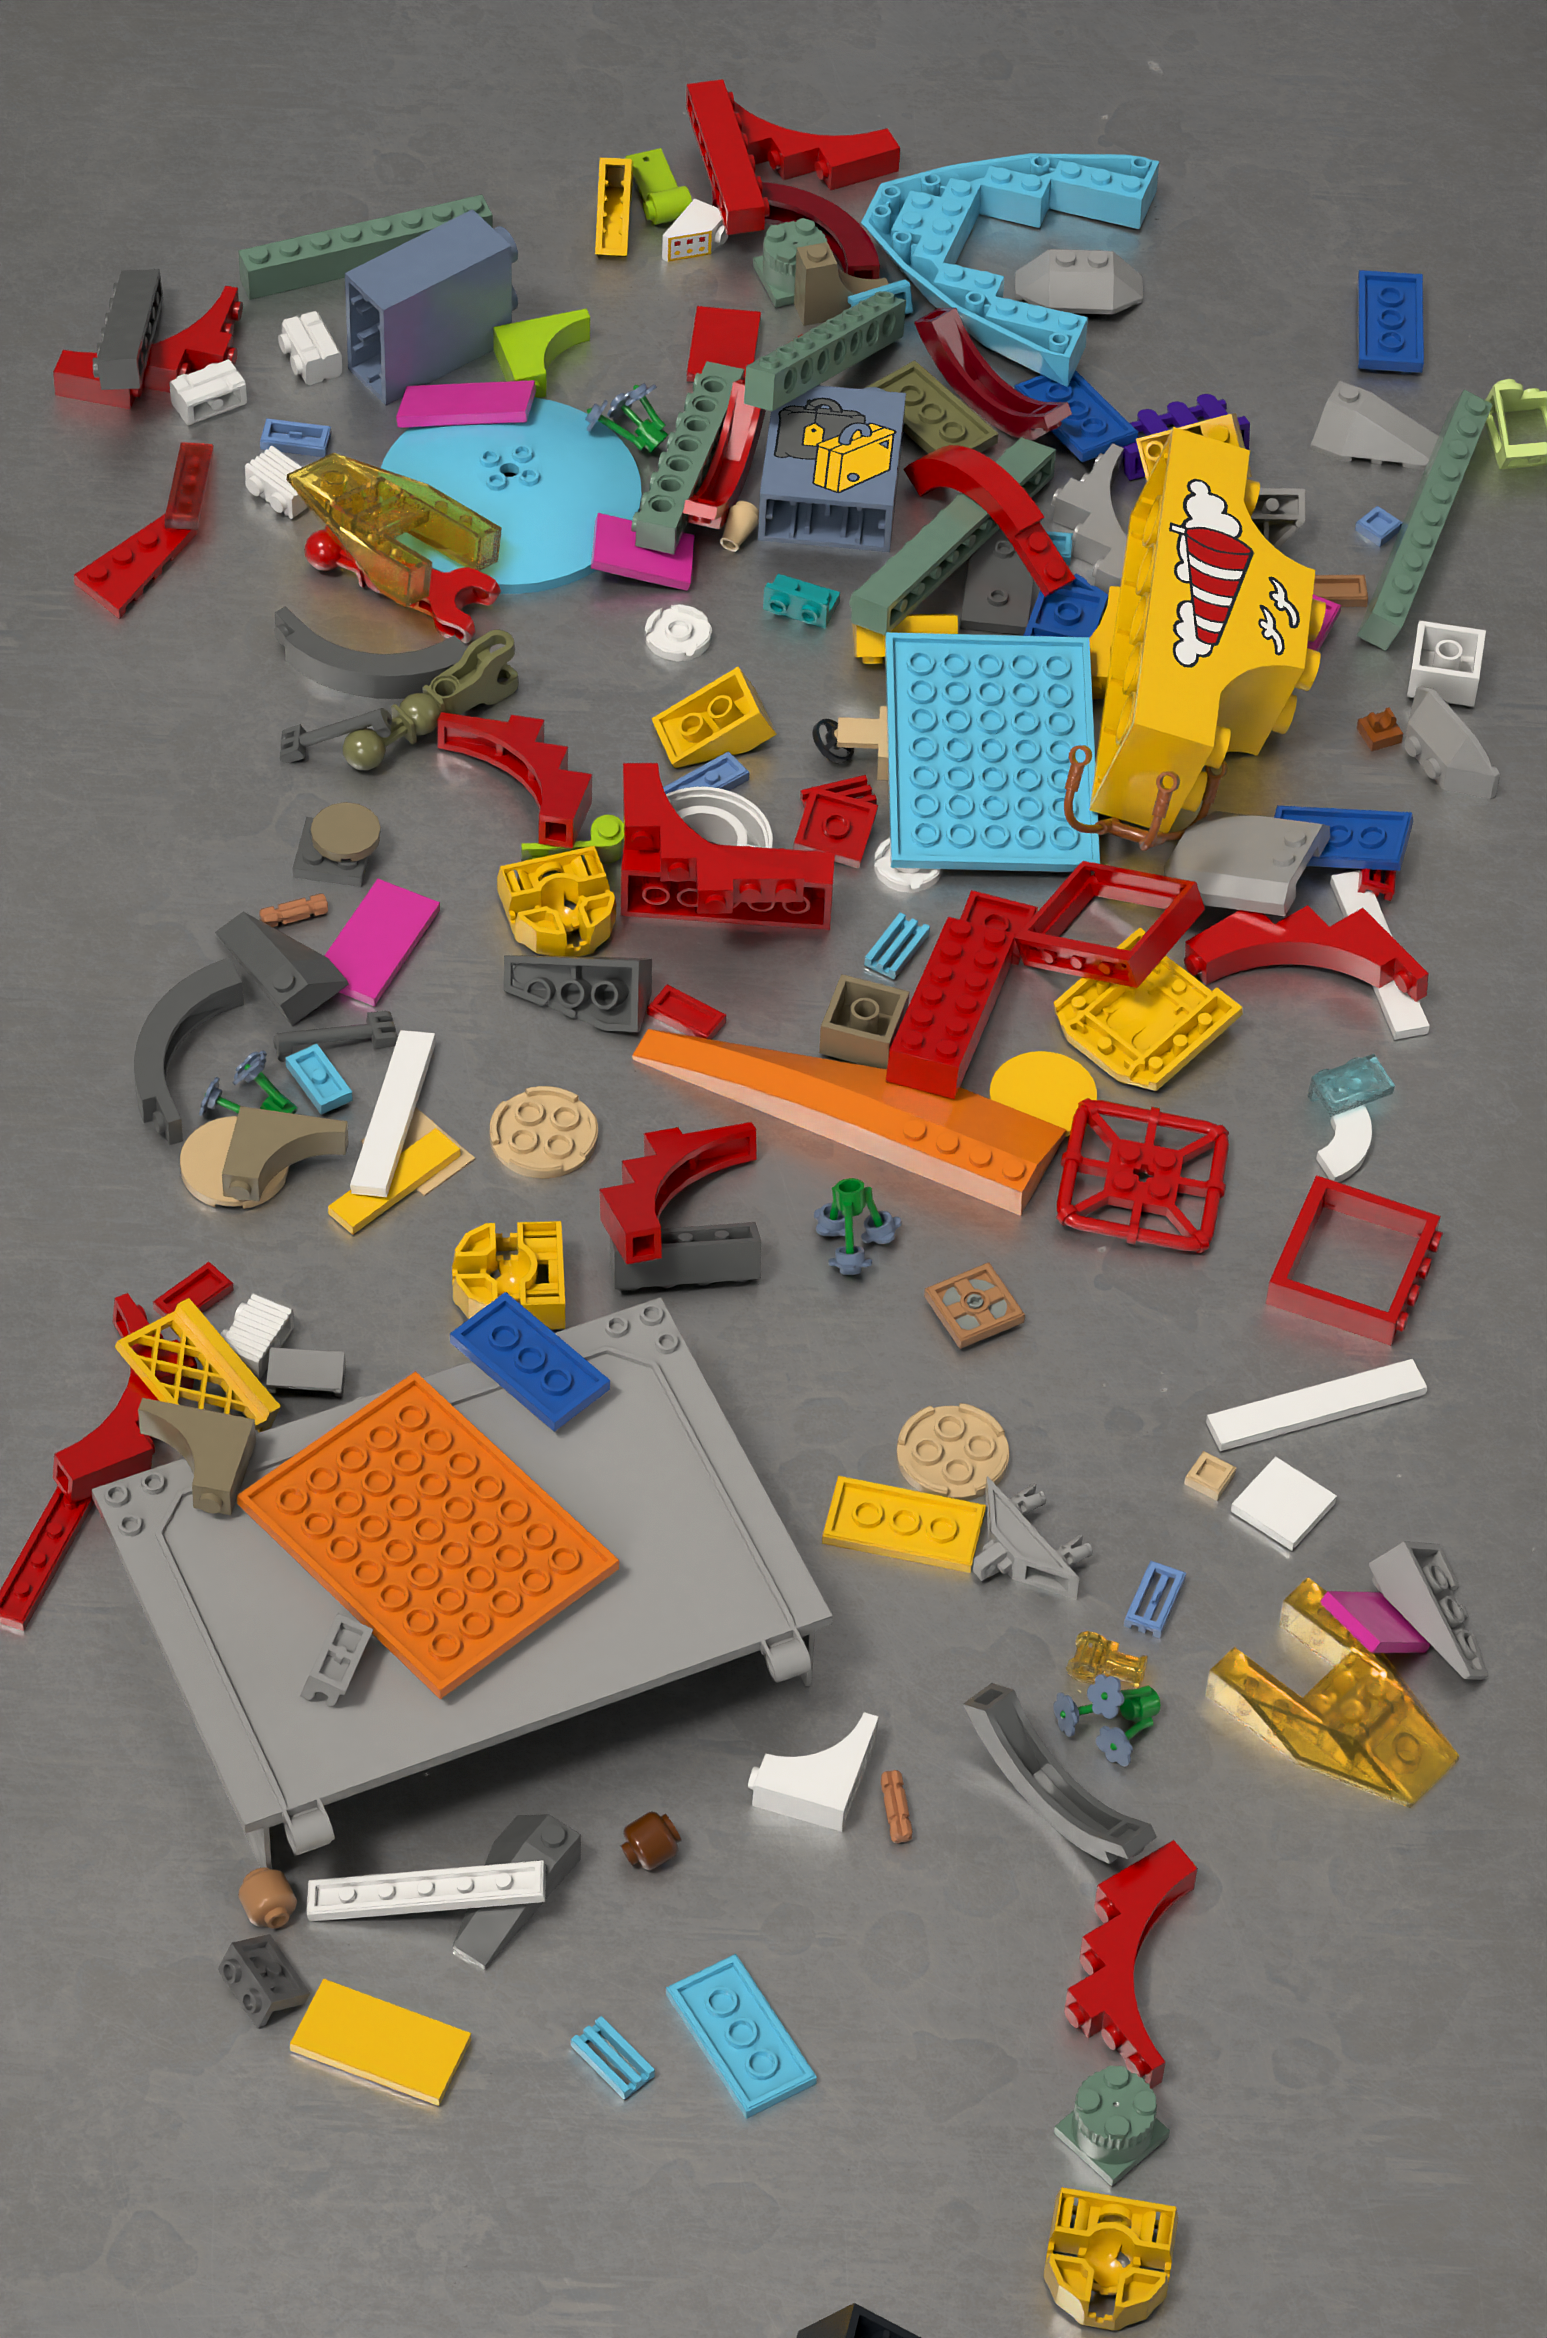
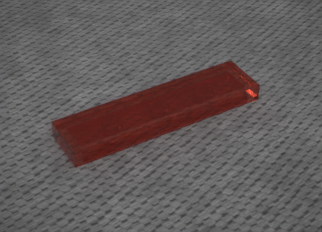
(189, 486)

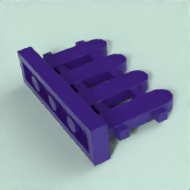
(1179, 416)

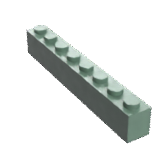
(335, 251)

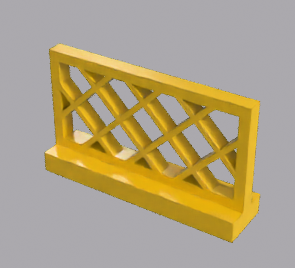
(218, 1360)

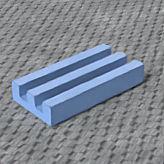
(295, 437)
(1145, 1623)

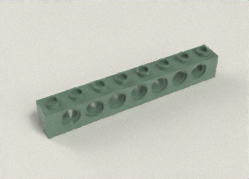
(824, 351)
(686, 460)

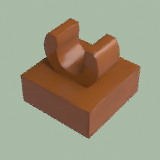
(1380, 730)

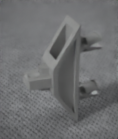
(1020, 1549)

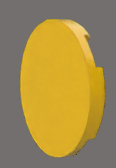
(1043, 1086)

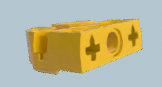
(537, 902)
(536, 1245)
(1097, 2248)

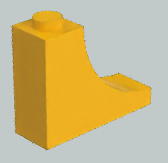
(614, 206)

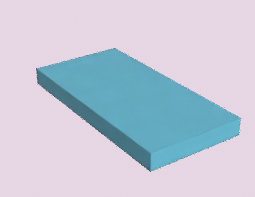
(741, 2036)

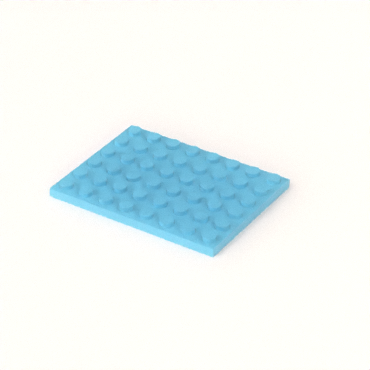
(985, 750)

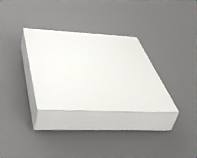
(1283, 1503)

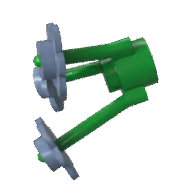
(649, 433)

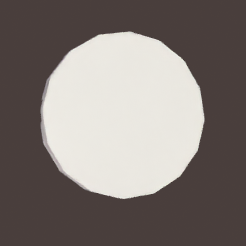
(678, 633)
(902, 878)

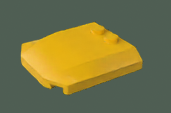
(1147, 1030)

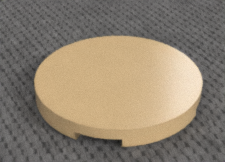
(543, 1132)
(204, 1160)
(952, 1451)

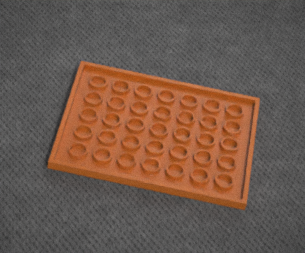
(428, 1534)

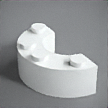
(722, 816)

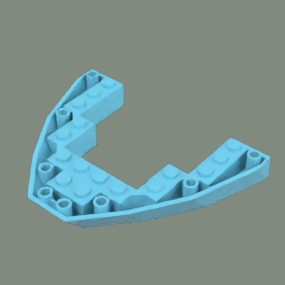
(930, 214)

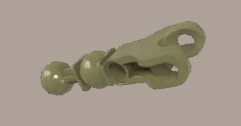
(453, 691)

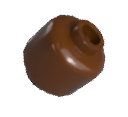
(650, 1840)

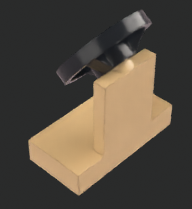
(855, 733)

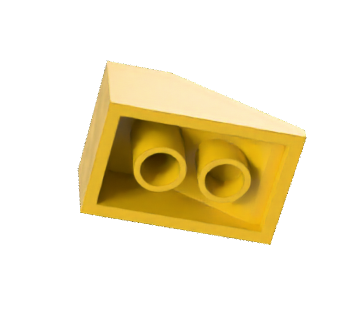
(714, 721)

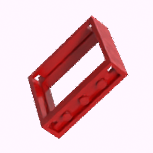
(1044, 949)
(1337, 1310)

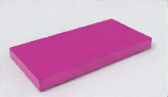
(466, 404)
(380, 939)

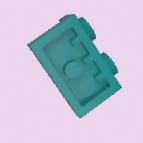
(800, 600)

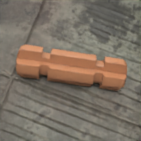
(294, 910)
(896, 1806)

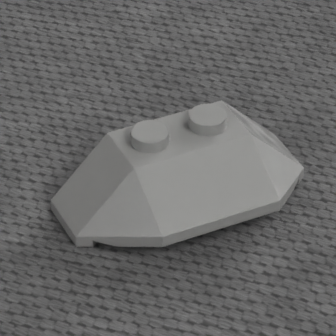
(1079, 282)
(1279, 513)
(1448, 747)

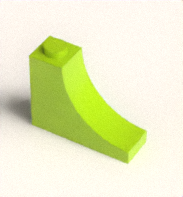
(531, 345)

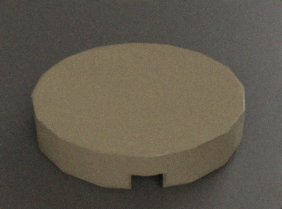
(345, 832)

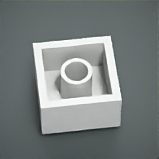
(1447, 661)

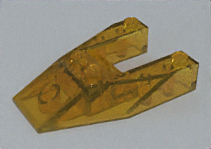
(372, 506)
(1353, 1724)

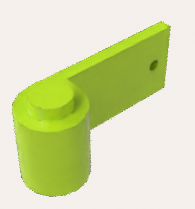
(658, 189)
(605, 835)

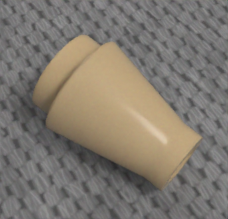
(740, 523)

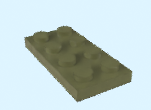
(934, 413)

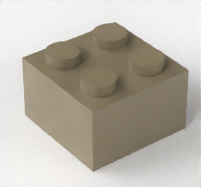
(862, 1021)

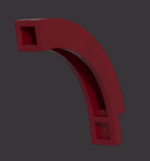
(845, 236)
(979, 384)

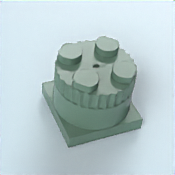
(778, 263)
(1113, 2123)

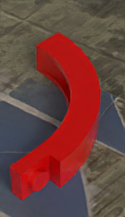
(730, 462)

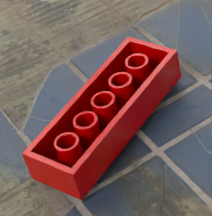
(650, 898)
(950, 1008)

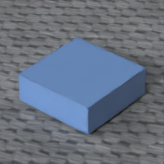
(1378, 526)

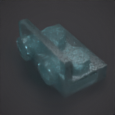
(1350, 1085)

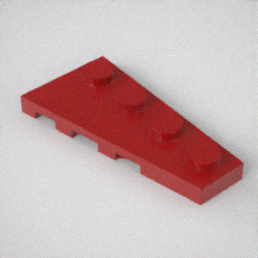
(128, 567)

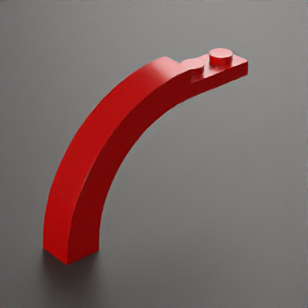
(1003, 500)

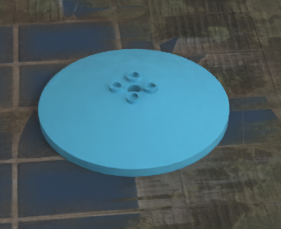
(545, 508)

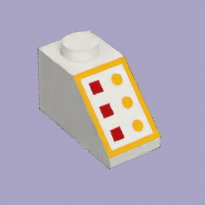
(694, 233)

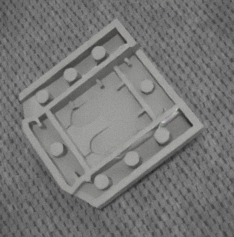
(1246, 859)

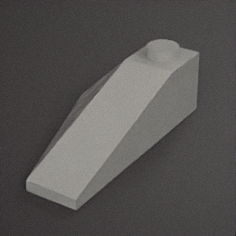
(1369, 428)
(1421, 1587)

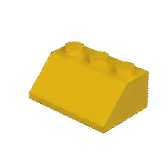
(871, 644)

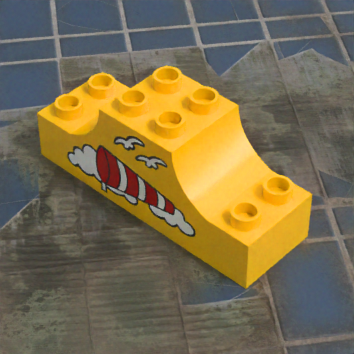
(1202, 633)

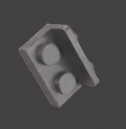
(261, 1978)

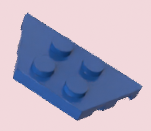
(1069, 611)

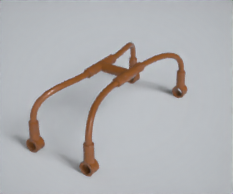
(1113, 826)

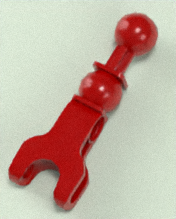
(447, 591)

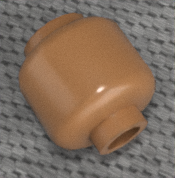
(267, 1898)

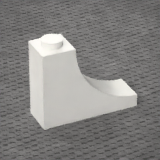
(817, 1785)

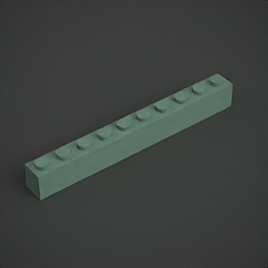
(1424, 520)
(942, 545)

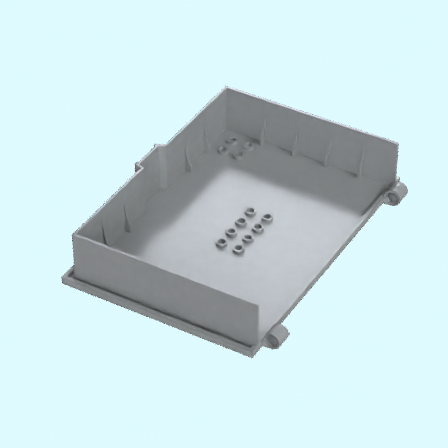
(639, 1468)

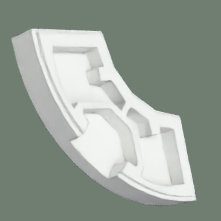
(1349, 1145)

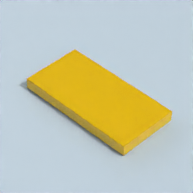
(904, 1524)
(380, 2042)

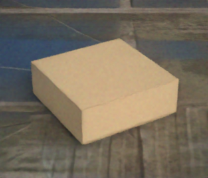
(1210, 1475)

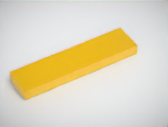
(413, 1169)

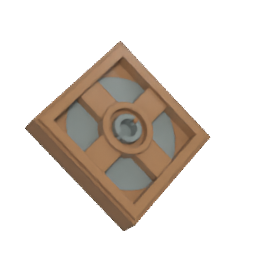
(974, 1305)

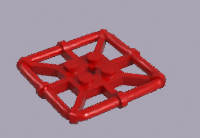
(1160, 1163)

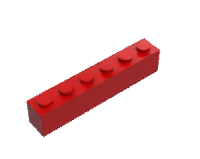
(726, 157)

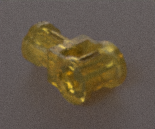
(1105, 1660)

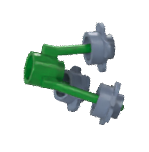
(837, 1219)

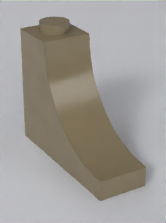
(822, 286)
(271, 1141)
(212, 1444)

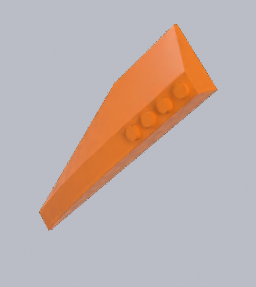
(956, 1141)

